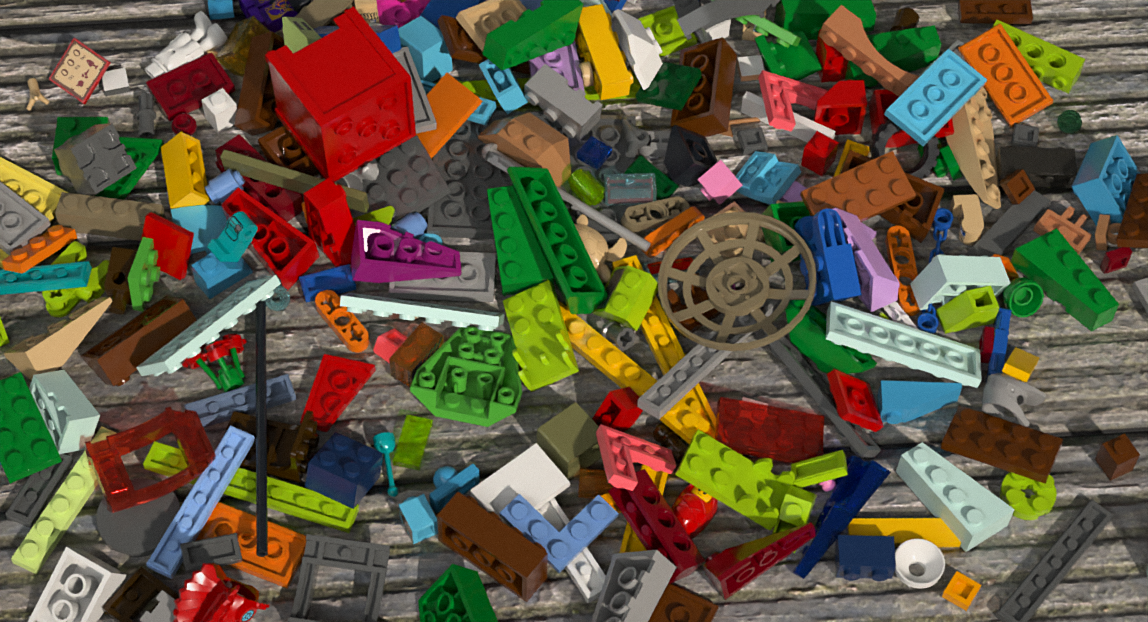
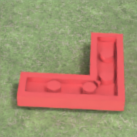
(780, 92)
(622, 450)

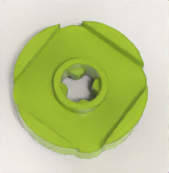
(1025, 507)

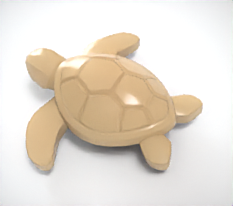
(598, 248)

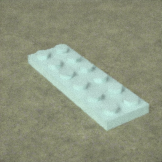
(413, 310)
(207, 328)
(903, 344)

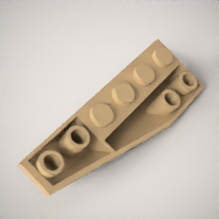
(975, 148)

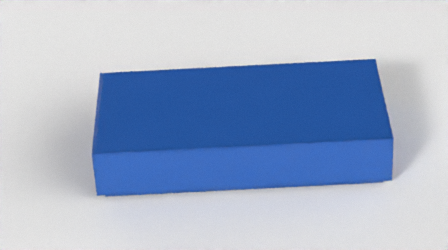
(334, 279)

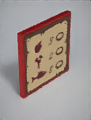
(79, 70)

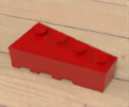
(276, 243)

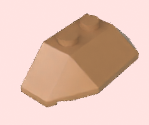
(531, 144)

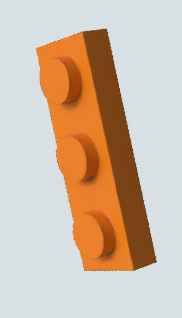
(39, 249)

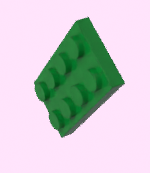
(24, 438)

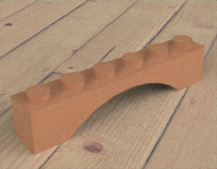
(847, 35)

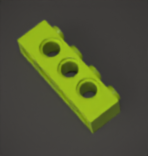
(1049, 62)

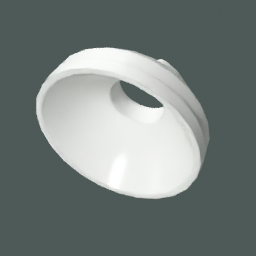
(922, 553)

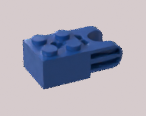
(832, 257)

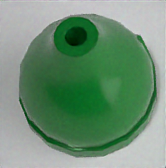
(1023, 297)

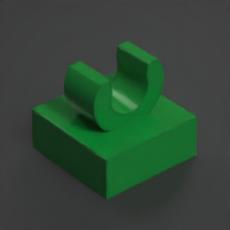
(947, 164)

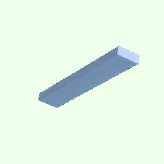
(201, 501)

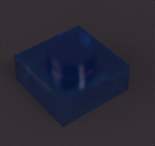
(594, 153)

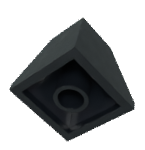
(687, 156)

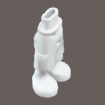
(187, 47)

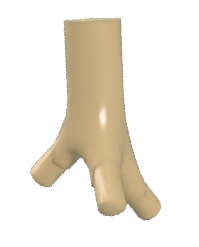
(35, 94)

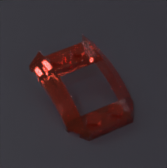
(112, 474)

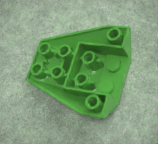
(471, 378)

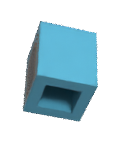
(418, 518)

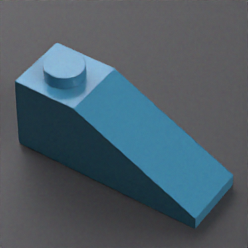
(909, 399)

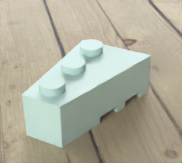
(952, 275)
(64, 410)

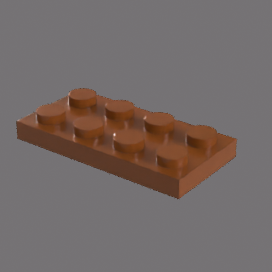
(862, 190)

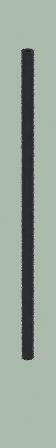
(261, 431)

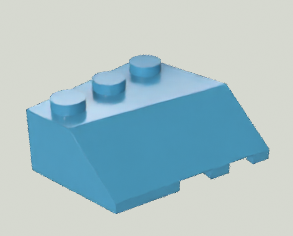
(1106, 179)

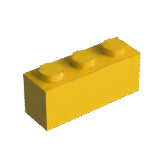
(184, 171)

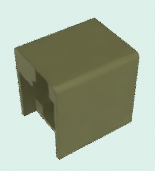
(570, 440)

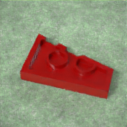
(335, 387)

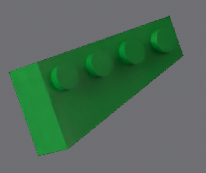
(534, 33)
(903, 48)
(516, 247)
(1066, 279)

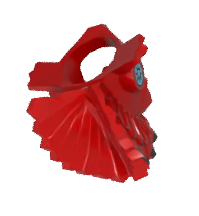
(214, 598)

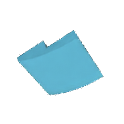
(766, 177)
(204, 221)

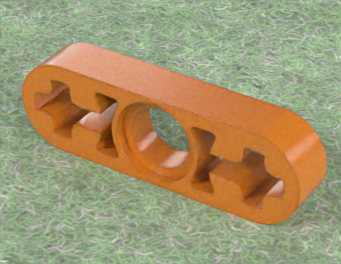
(670, 231)
(343, 332)

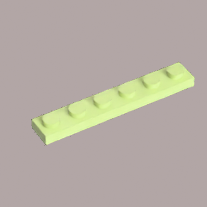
(59, 513)

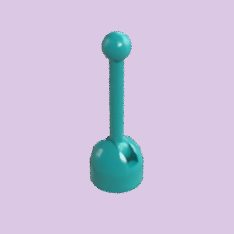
(386, 443)

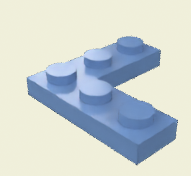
(571, 540)

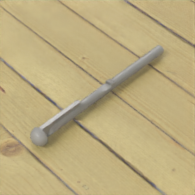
(503, 162)

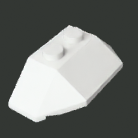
(638, 45)

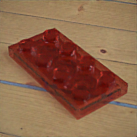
(769, 431)

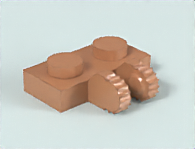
(1072, 232)

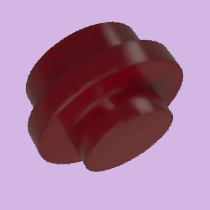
(184, 123)

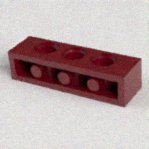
(277, 199)
(657, 525)

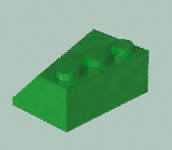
(456, 598)

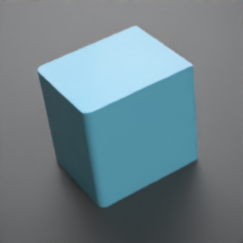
(426, 48)

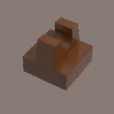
(1017, 186)

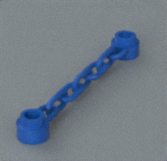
(946, 216)

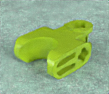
(72, 296)

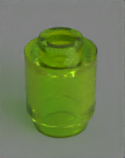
(586, 187)

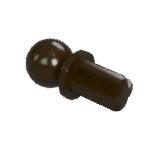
(669, 440)

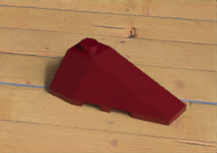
(745, 562)

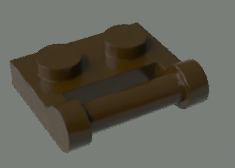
(135, 596)

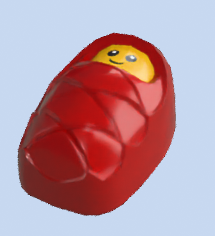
(694, 510)

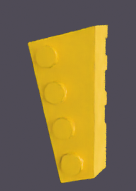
(601, 48)

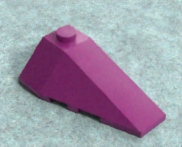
(390, 256)

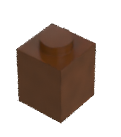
(1117, 457)

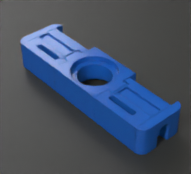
(1001, 333)

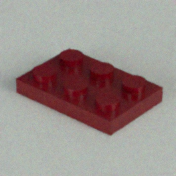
(187, 85)

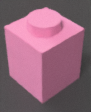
(719, 183)

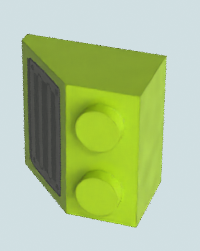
(629, 296)

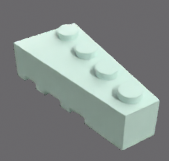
(953, 496)

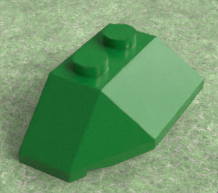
(811, 341)

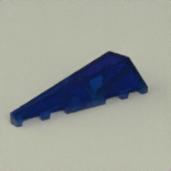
(841, 507)

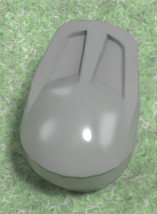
(1009, 393)

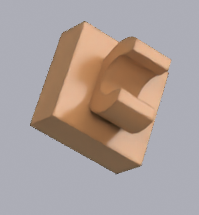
(1105, 232)

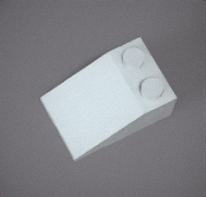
(77, 589)

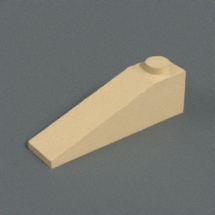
(51, 350)

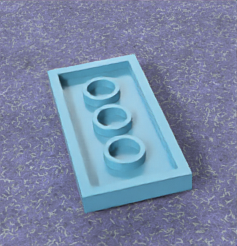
(935, 97)

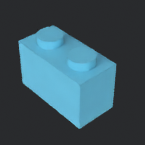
(504, 86)

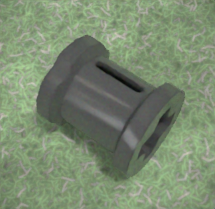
(621, 336)

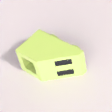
(298, 33)

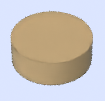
(587, 74)

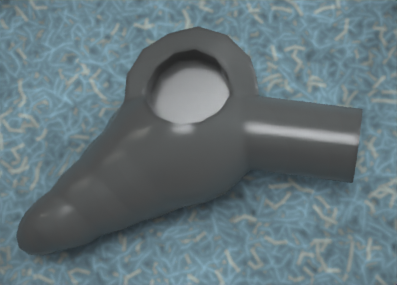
(635, 137)

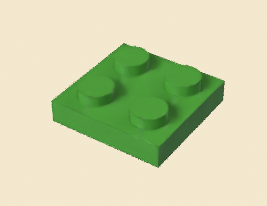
(143, 274)

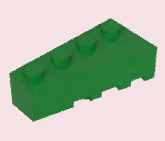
(811, 14)

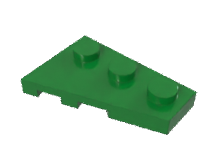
(143, 153)

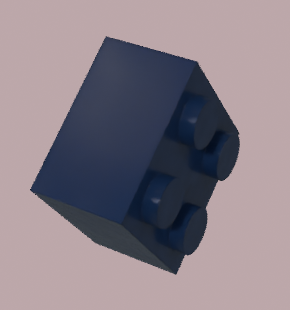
(344, 470)

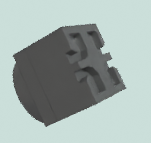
(94, 159)

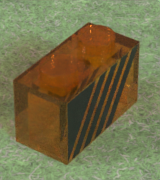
(414, 352)

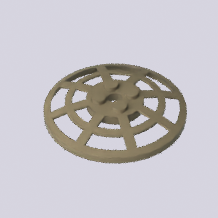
(733, 271)

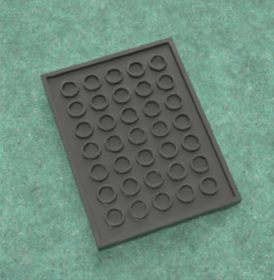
(468, 175)

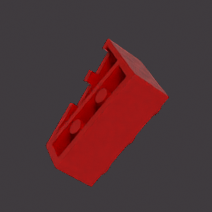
(330, 221)

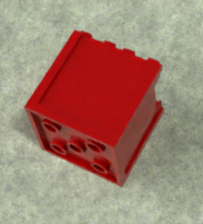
(343, 97)

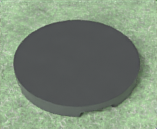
(138, 528)

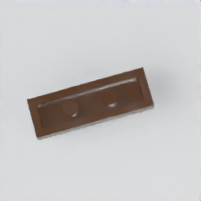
(991, 10)

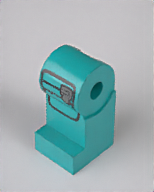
(234, 238)

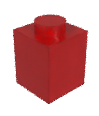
(819, 153)

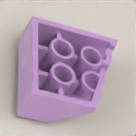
(875, 278)

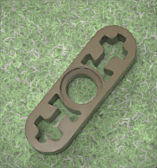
(648, 221)

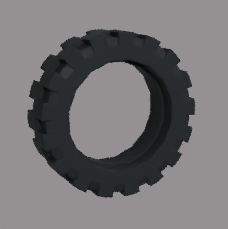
(928, 158)

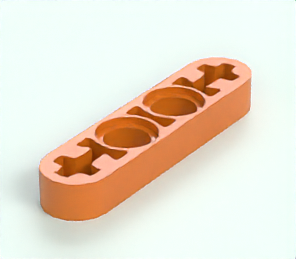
(902, 270)

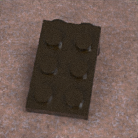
(286, 445)

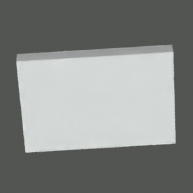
(529, 475)

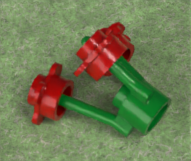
(229, 377)

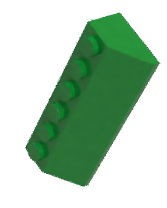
(558, 239)

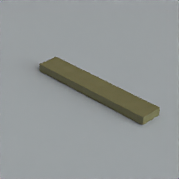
(286, 177)

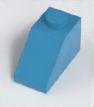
(217, 276)

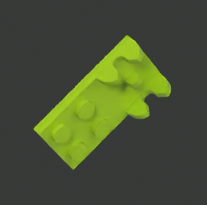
(540, 336)
(735, 479)

